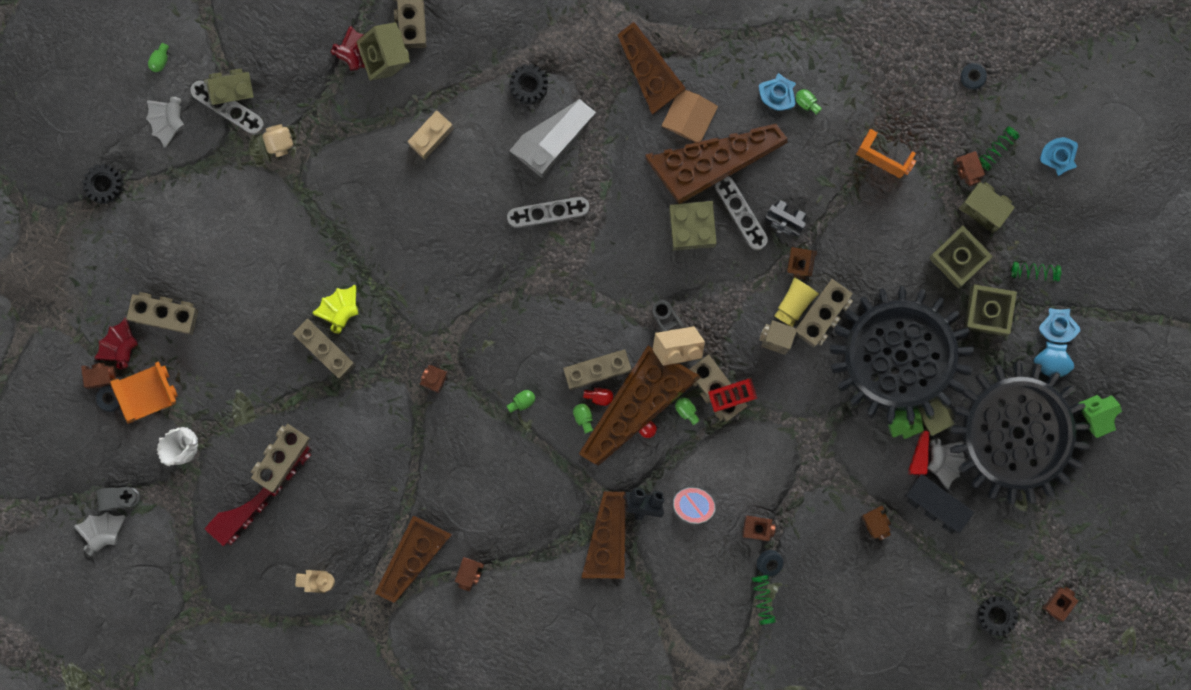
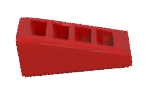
(750, 389)
(919, 462)

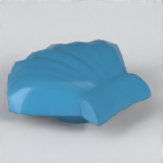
(778, 93)
(1060, 154)
(1059, 326)
(1054, 359)

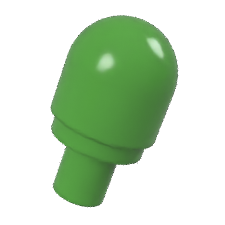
(158, 58)
(807, 101)
(522, 401)
(686, 410)
(583, 417)

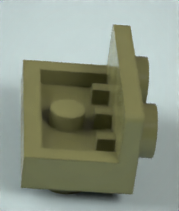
(229, 87)

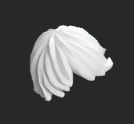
(177, 446)

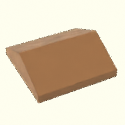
(690, 116)

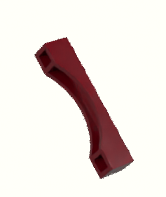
(228, 524)

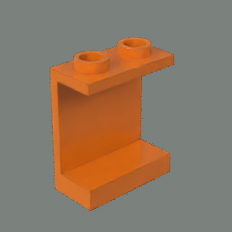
(882, 161)
(144, 393)

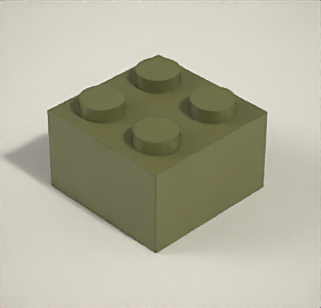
(383, 51)
(987, 207)
(692, 225)
(960, 257)
(990, 310)

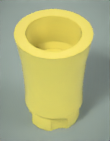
(795, 302)

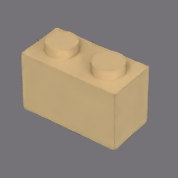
(430, 135)
(678, 345)

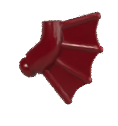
(349, 50)
(117, 345)

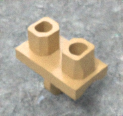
(315, 581)

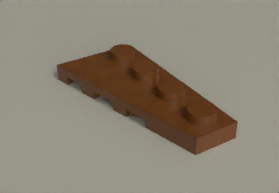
(652, 72)
(607, 544)
(412, 555)

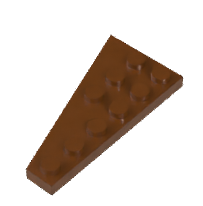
(710, 161)
(638, 401)

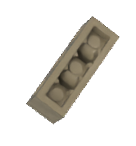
(416, 24)
(824, 301)
(171, 321)
(777, 337)
(324, 349)
(597, 369)
(716, 377)
(280, 470)

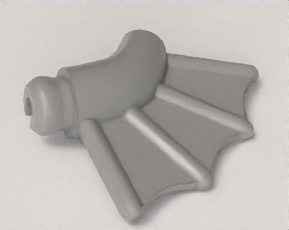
(165, 119)
(944, 463)
(100, 531)

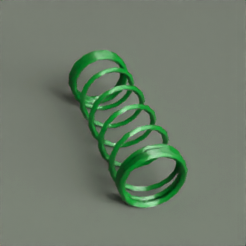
(1012, 133)
(1056, 273)
(766, 621)

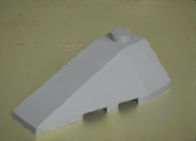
(548, 141)

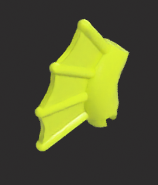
(338, 308)

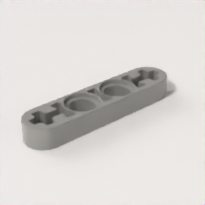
(226, 109)
(547, 208)
(738, 214)

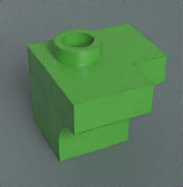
(1101, 414)
(901, 426)

